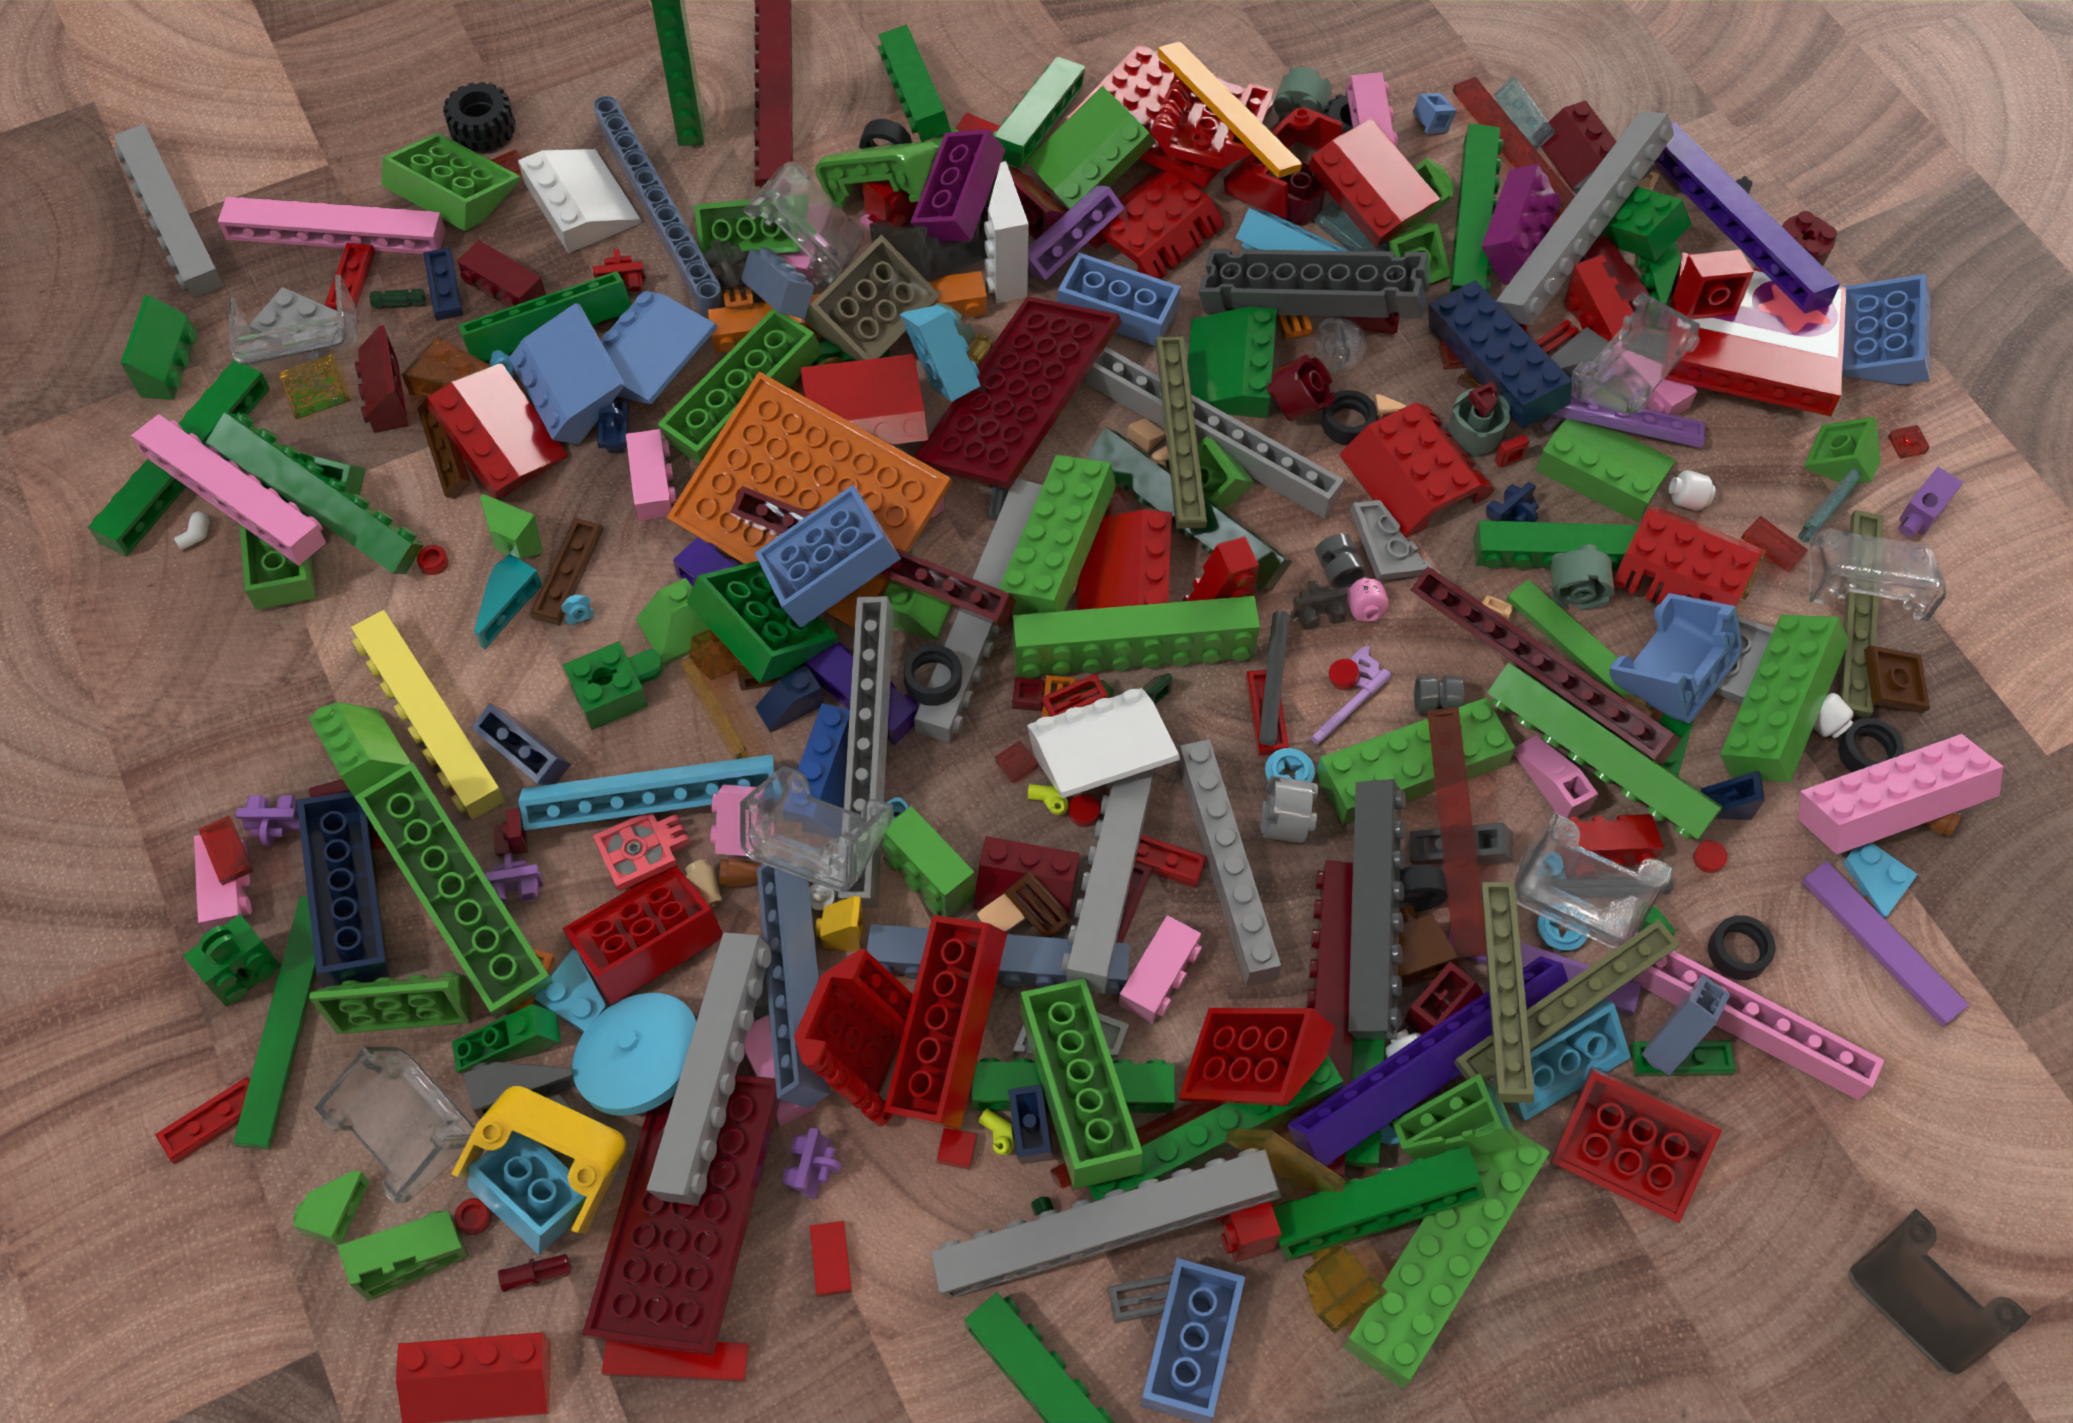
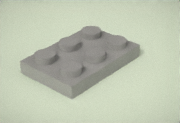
(289, 310)

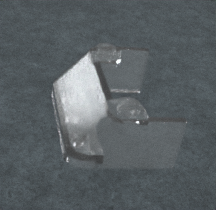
(295, 340)

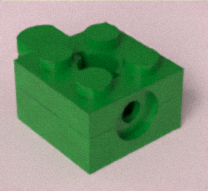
(619, 692)
(227, 950)

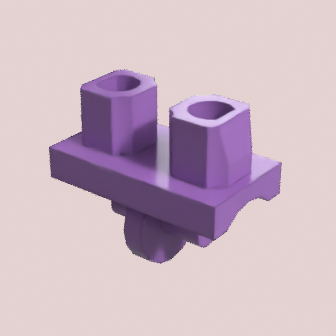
(266, 821)
(516, 876)
(815, 1164)

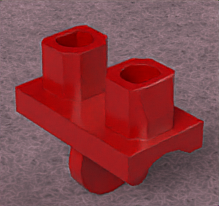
(629, 271)

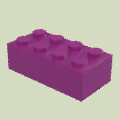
(958, 185)
(1519, 220)

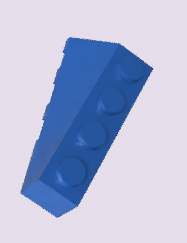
(826, 755)

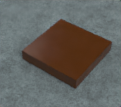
(1896, 679)

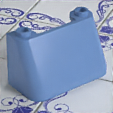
(1684, 658)

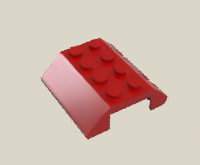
(1196, 134)
(1161, 222)
(1413, 466)
(1687, 560)
(855, 1030)

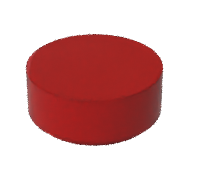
(432, 560)
(1344, 674)
(1084, 810)
(1710, 856)
(473, 1216)

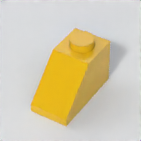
(841, 925)

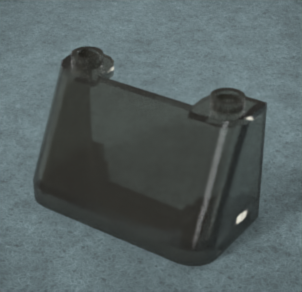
(928, 255)
(1927, 1301)

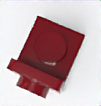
(510, 835)

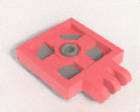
(640, 848)

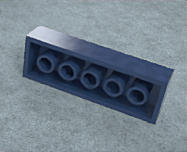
(1500, 352)
(342, 890)

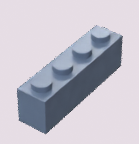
(777, 282)

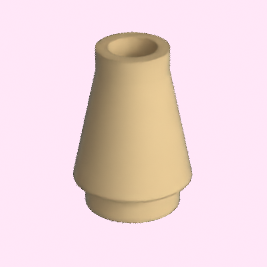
(704, 879)

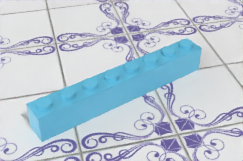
(637, 792)

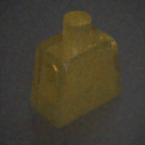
(1340, 1287)

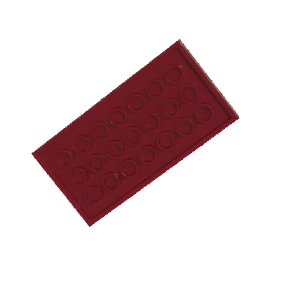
(1021, 393)
(676, 1261)

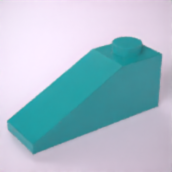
(506, 593)

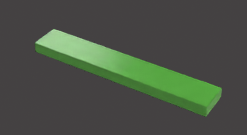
(1566, 634)

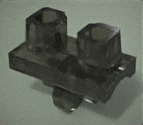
(732, 261)
(1317, 602)

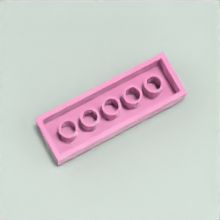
(1900, 793)

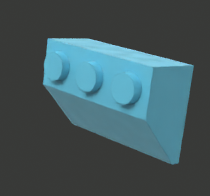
(941, 351)
(526, 1190)

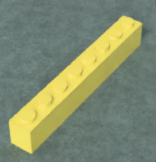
(428, 715)

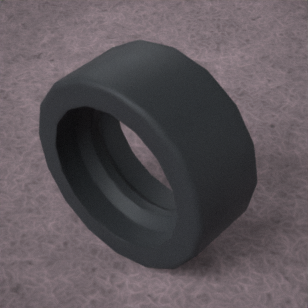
(885, 130)
(1347, 400)
(932, 654)
(1873, 728)
(1423, 887)
(1757, 932)

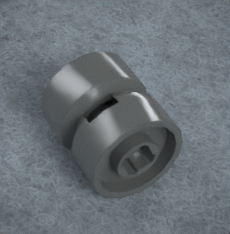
(1340, 560)
(1437, 694)

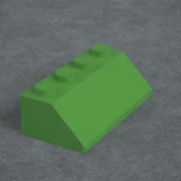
(731, 223)
(358, 744)

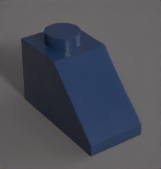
(790, 699)
(1030, 1124)

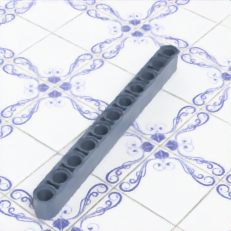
(658, 205)

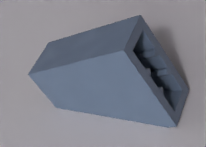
(1686, 1025)

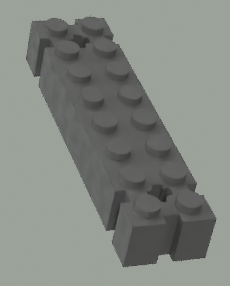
(1317, 282)

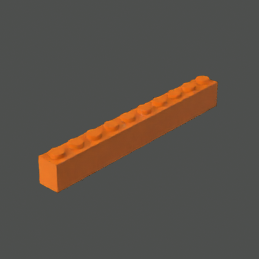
(960, 291)

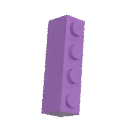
(1072, 231)

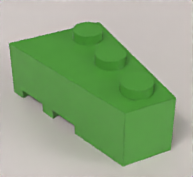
(1458, 1119)
(402, 1254)

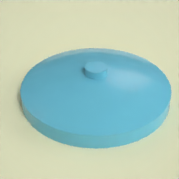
(634, 1054)

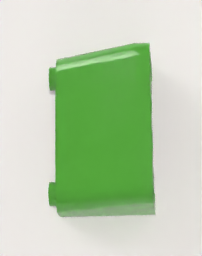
(902, 164)

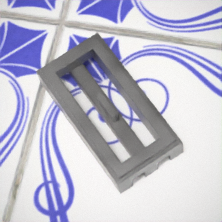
(1133, 1286)

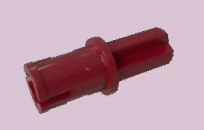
(534, 1272)

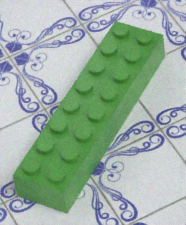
(1135, 636)
(1604, 750)
(454, 890)
(1440, 1266)

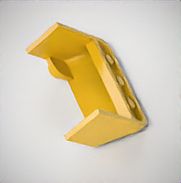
(593, 1145)

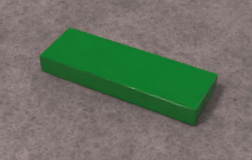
(1706, 1059)

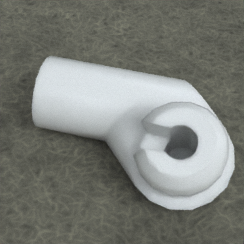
(196, 530)

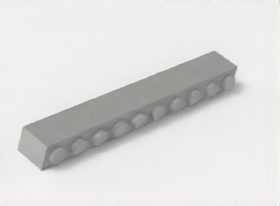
(1586, 217)
(1258, 454)
(971, 636)
(869, 724)
(1105, 1224)

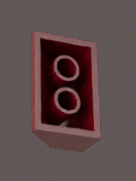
(1578, 142)
(1037, 204)
(381, 383)
(1007, 861)

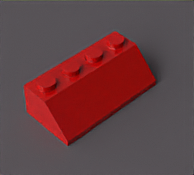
(474, 1378)

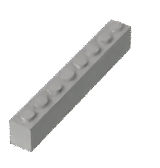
(168, 212)
(1228, 864)
(1108, 881)
(710, 1069)

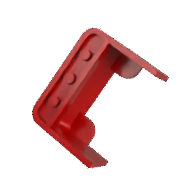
(1250, 177)

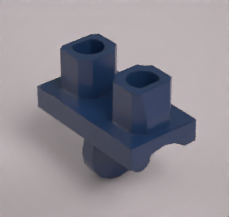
(613, 427)
(1517, 506)

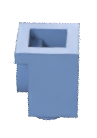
(1434, 112)

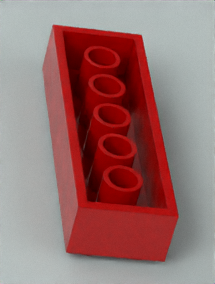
(946, 1022)

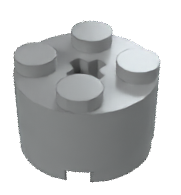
(1288, 810)

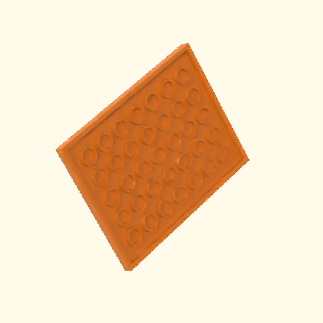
(805, 459)

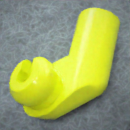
(1049, 796)
(1002, 1132)

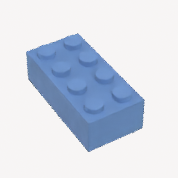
(1140, 300)
(1193, 1341)

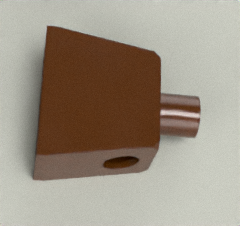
(1424, 948)

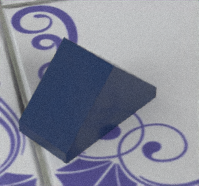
(1738, 796)

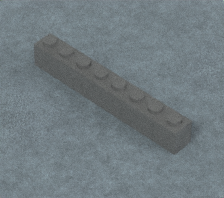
(1376, 911)

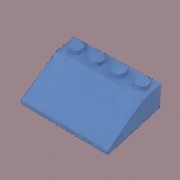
(1888, 330)
(654, 344)
(567, 374)
(826, 556)

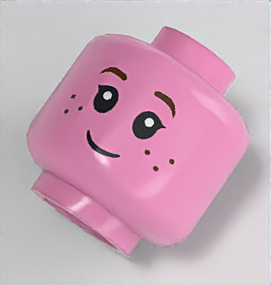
(1367, 598)

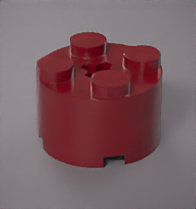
(1305, 195)
(1812, 234)
(1301, 387)

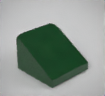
(1158, 687)

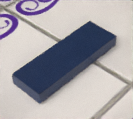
(443, 284)

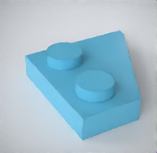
(1879, 876)
(572, 994)

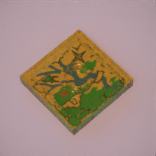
(314, 386)

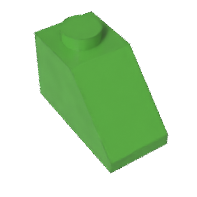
(331, 1208)

